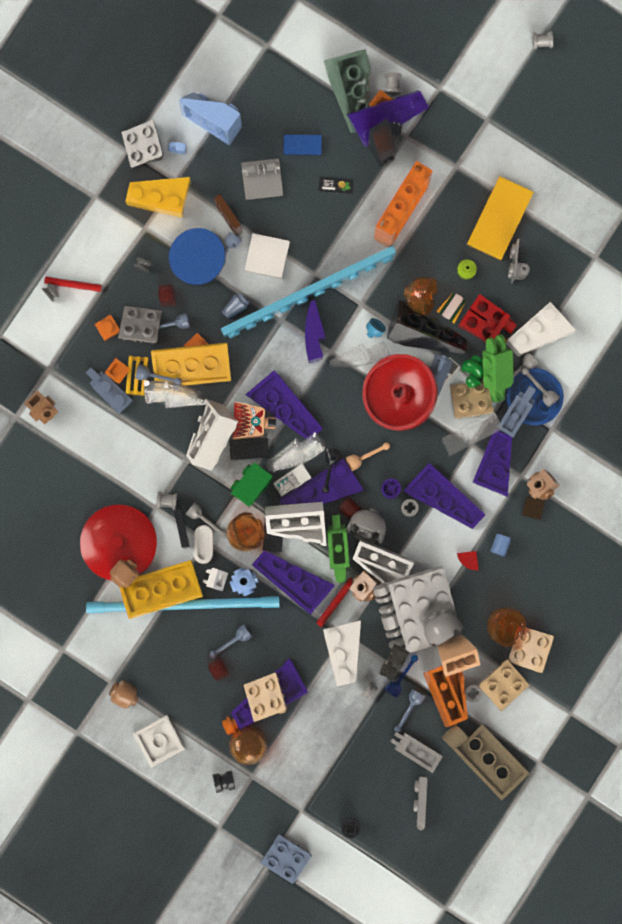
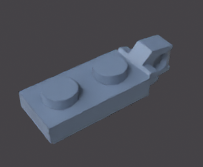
(109, 391)
(518, 412)

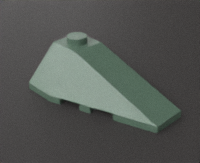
(350, 81)

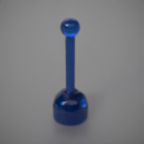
(394, 687)

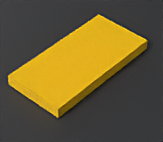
(500, 218)
(193, 363)
(161, 589)

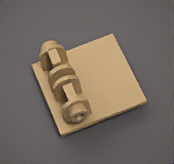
(470, 400)
(531, 650)
(503, 685)
(265, 697)

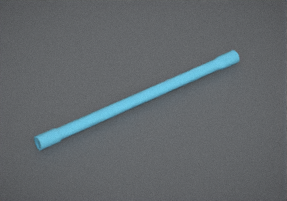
(263, 602)

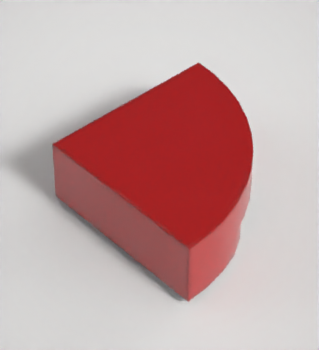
(468, 560)

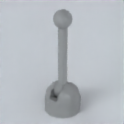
(528, 361)
(549, 397)
(196, 512)

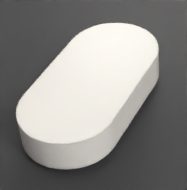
(203, 544)

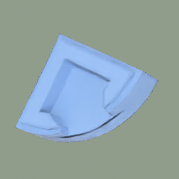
(176, 147)

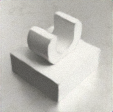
(216, 579)

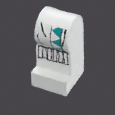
(292, 480)

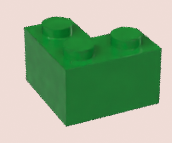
(251, 484)

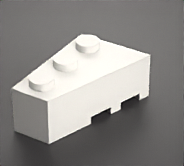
(540, 330)
(212, 435)
(343, 651)

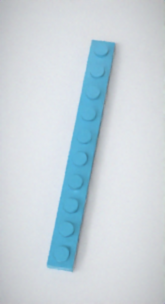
(316, 289)

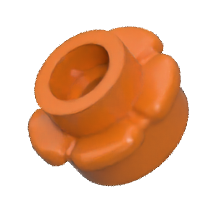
(229, 725)

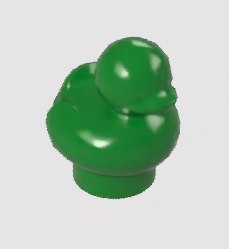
(474, 369)

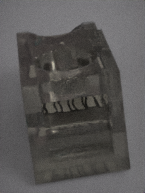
(393, 662)

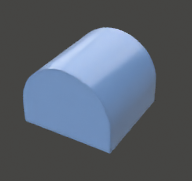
(500, 545)

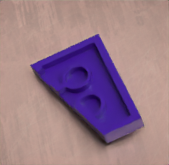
(495, 465)

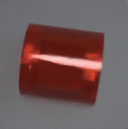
(166, 296)
(349, 508)
(218, 669)

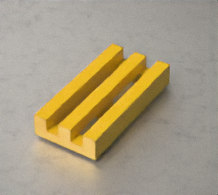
(129, 376)

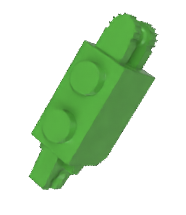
(497, 367)
(338, 549)

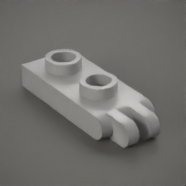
(417, 751)
(420, 804)

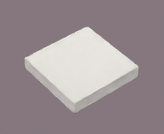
(267, 256)
(159, 741)

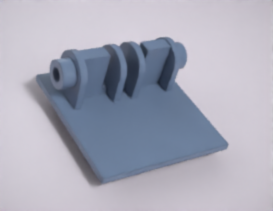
(286, 858)

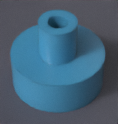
(375, 328)

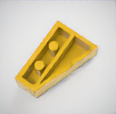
(160, 196)

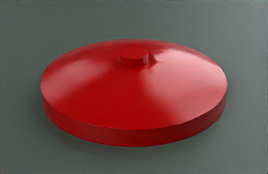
(400, 392)
(115, 535)

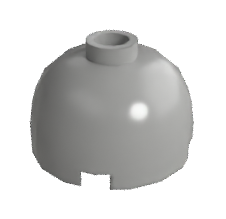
(368, 526)
(441, 627)

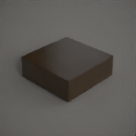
(533, 508)

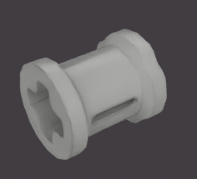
(542, 40)
(393, 83)
(167, 500)

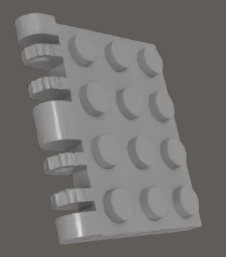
(414, 601)

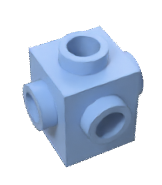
(244, 589)

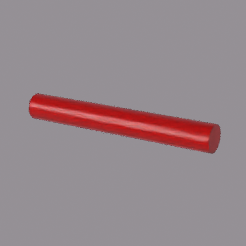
(73, 284)
(335, 602)

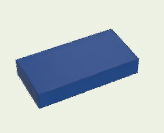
(302, 144)

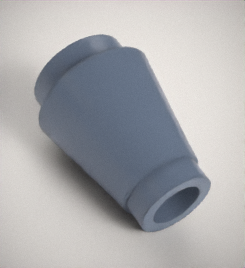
(235, 306)

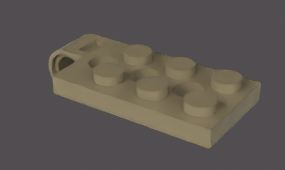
(474, 759)

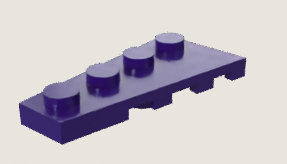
(398, 110)
(281, 402)
(341, 484)
(443, 496)
(295, 582)
(290, 684)

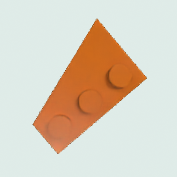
(448, 695)

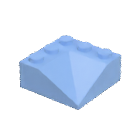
(214, 117)

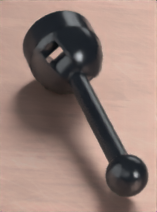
(331, 456)

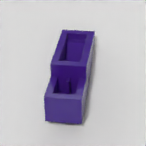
(313, 334)

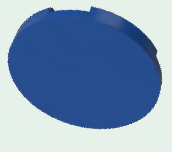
(197, 256)
(539, 413)

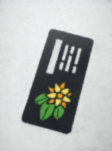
(335, 185)

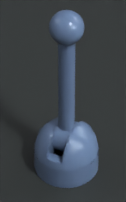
(232, 241)
(181, 321)
(143, 373)
(242, 634)
(415, 698)

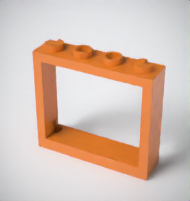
(403, 204)

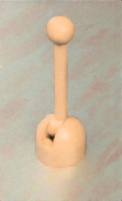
(354, 461)

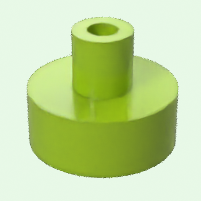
(466, 273)

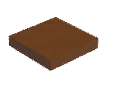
(228, 215)

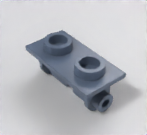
(440, 368)

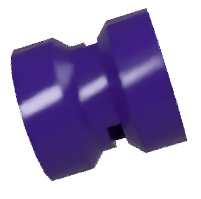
(389, 486)

